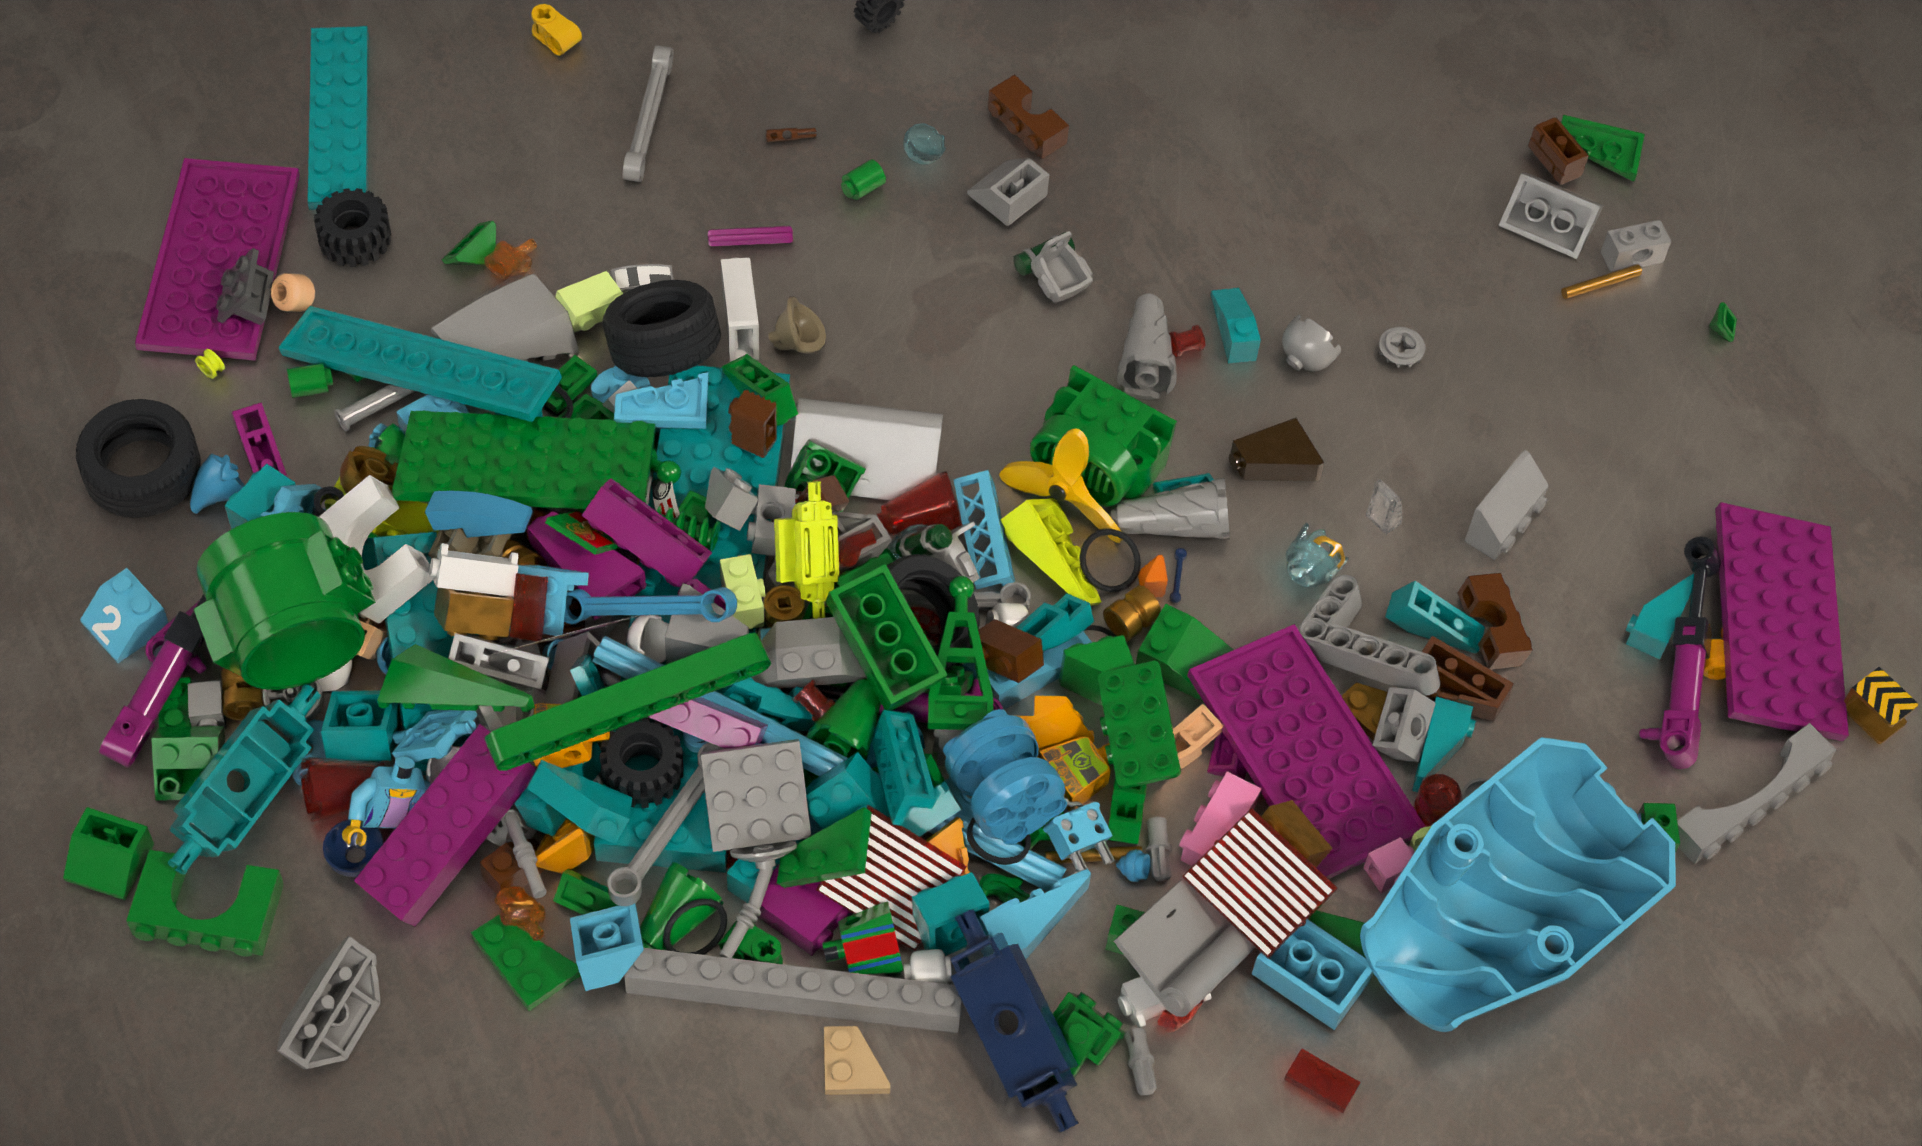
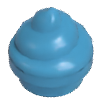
(1135, 865)

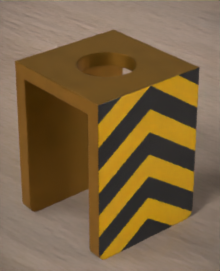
(1879, 705)

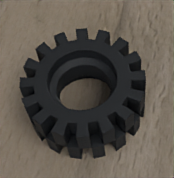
(877, 13)

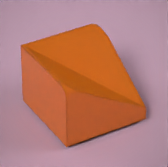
(1154, 576)

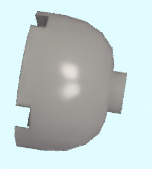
(1308, 345)

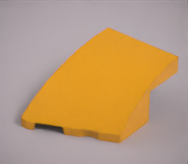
(1056, 722)

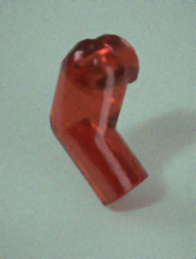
(853, 546)
(1173, 1023)

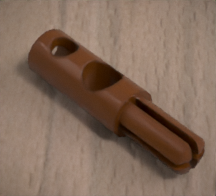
(775, 135)

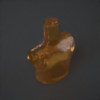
(509, 259)
(521, 909)

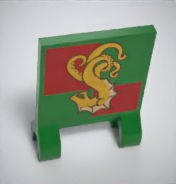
(580, 531)

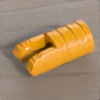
(1715, 664)

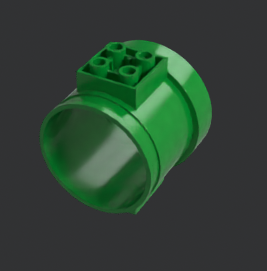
(282, 600)

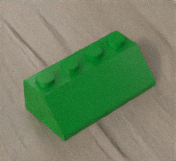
(885, 637)

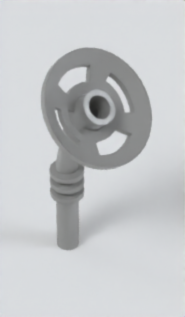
(523, 850)
(764, 858)

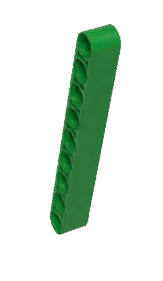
(627, 701)

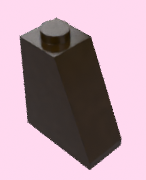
(1277, 454)

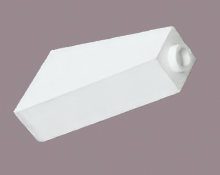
(740, 308)

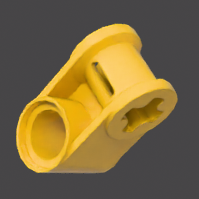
(554, 29)

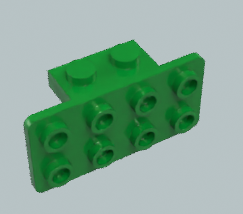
(1138, 725)

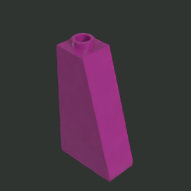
(608, 572)

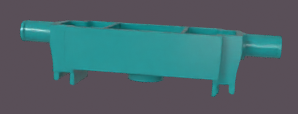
(215, 816)

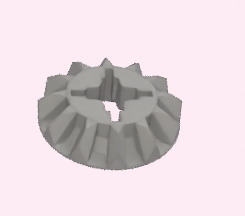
(1413, 345)

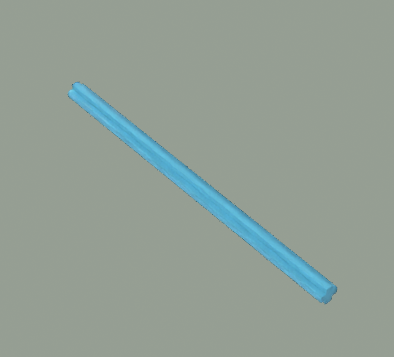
(821, 759)

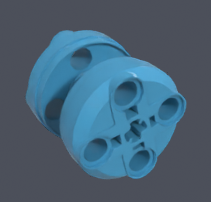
(1007, 781)

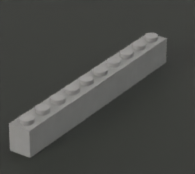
(795, 989)

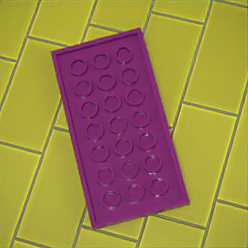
(213, 220)
(1780, 622)
(1306, 745)

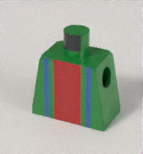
(867, 942)

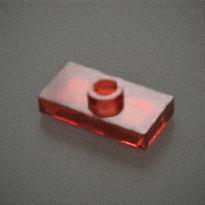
(529, 607)
(1322, 1080)

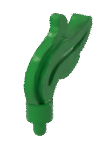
(1003, 887)

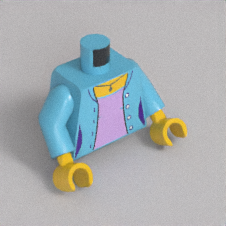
(385, 798)

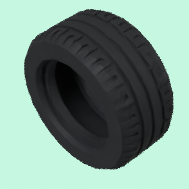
(661, 328)
(129, 423)
(932, 580)

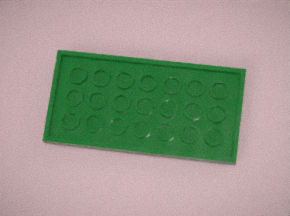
(520, 460)

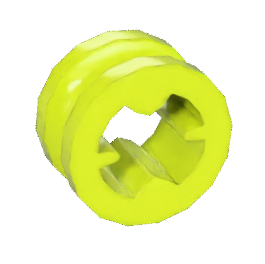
(210, 363)

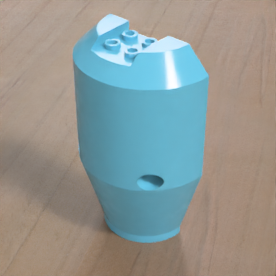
(1516, 888)

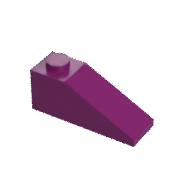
(257, 438)

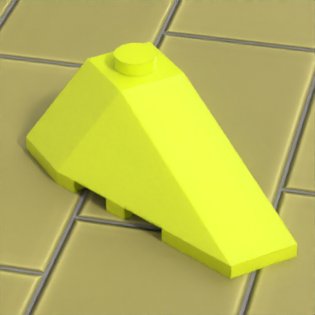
(1043, 534)

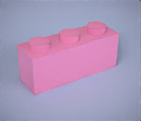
(1228, 804)

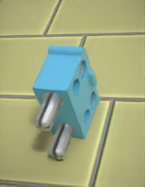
(1079, 832)

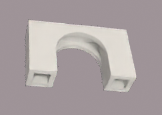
(352, 522)

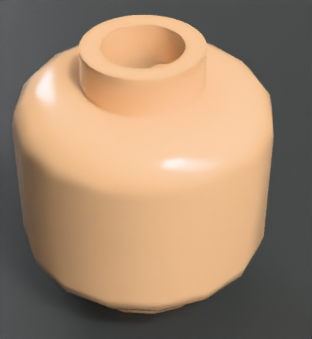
(292, 292)

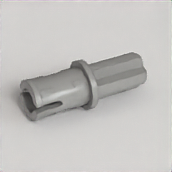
(1159, 848)
(1141, 1061)

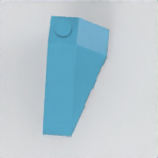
(1011, 692)
(1034, 919)

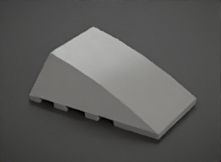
(514, 321)

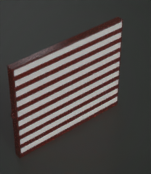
(895, 870)
(1260, 883)

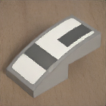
(638, 275)

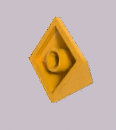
(565, 849)

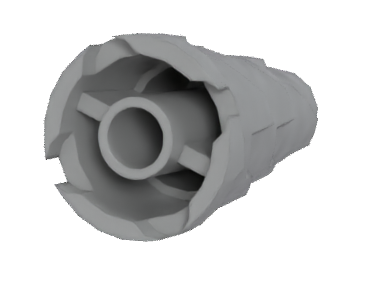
(1147, 353)
(1183, 512)

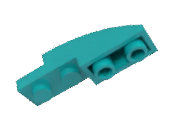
(771, 703)

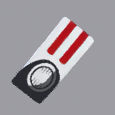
(664, 495)

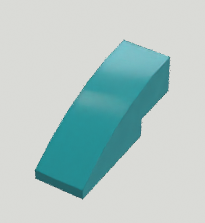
(1058, 622)

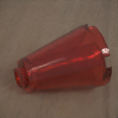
(924, 504)
(331, 784)

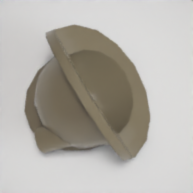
(798, 329)

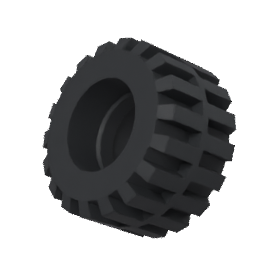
(347, 210)
(636, 740)

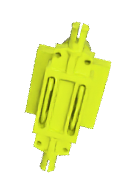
(809, 549)

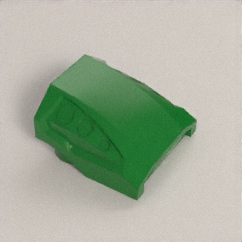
(818, 462)

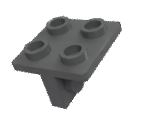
(245, 290)

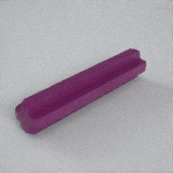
(750, 236)

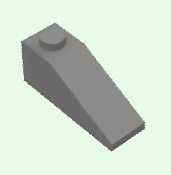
(512, 665)

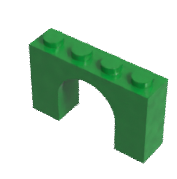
(239, 929)

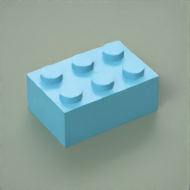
(1316, 973)

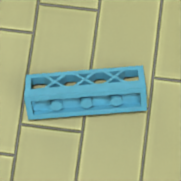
(995, 527)

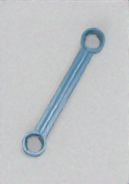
(651, 605)

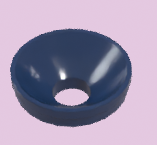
(336, 849)

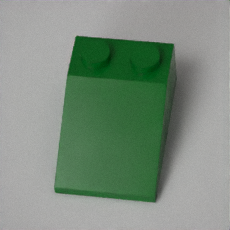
(1178, 645)

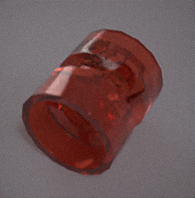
(1436, 798)

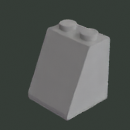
(695, 633)

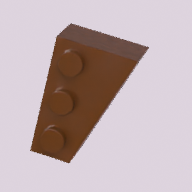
(1468, 681)

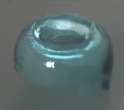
(923, 144)

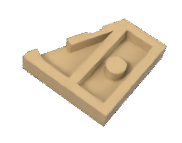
(851, 1064)

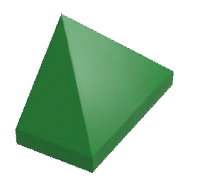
(474, 246)

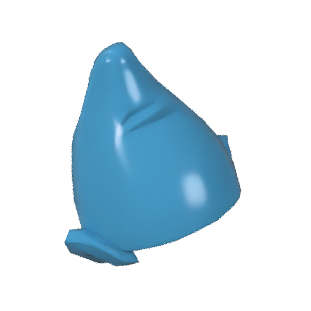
(214, 482)

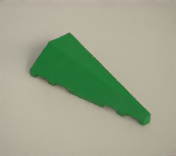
(445, 685)

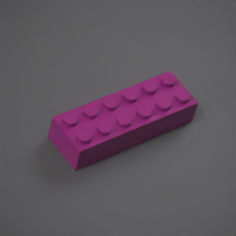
(443, 830)

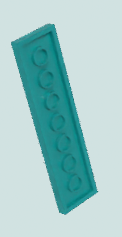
(338, 112)
(415, 622)

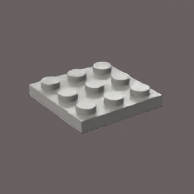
(755, 795)

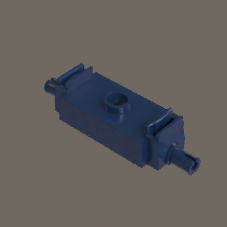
(1037, 1045)

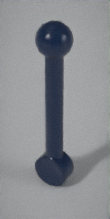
(1180, 556)

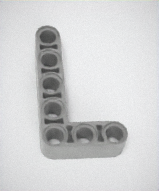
(1334, 643)

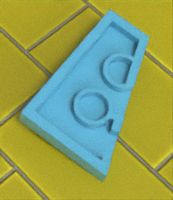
(668, 406)

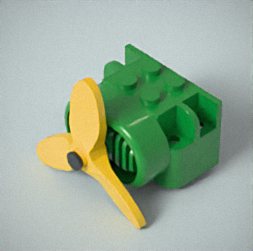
(1094, 449)

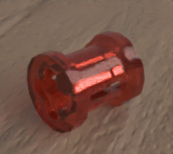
(1187, 341)
(813, 700)

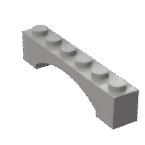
(1705, 830)

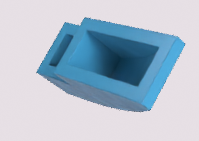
(476, 513)

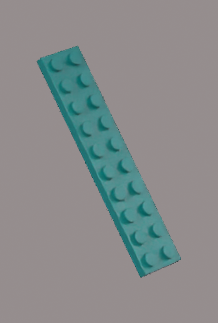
(421, 363)

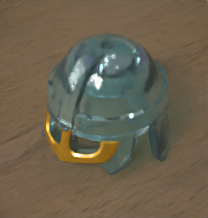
(1309, 562)

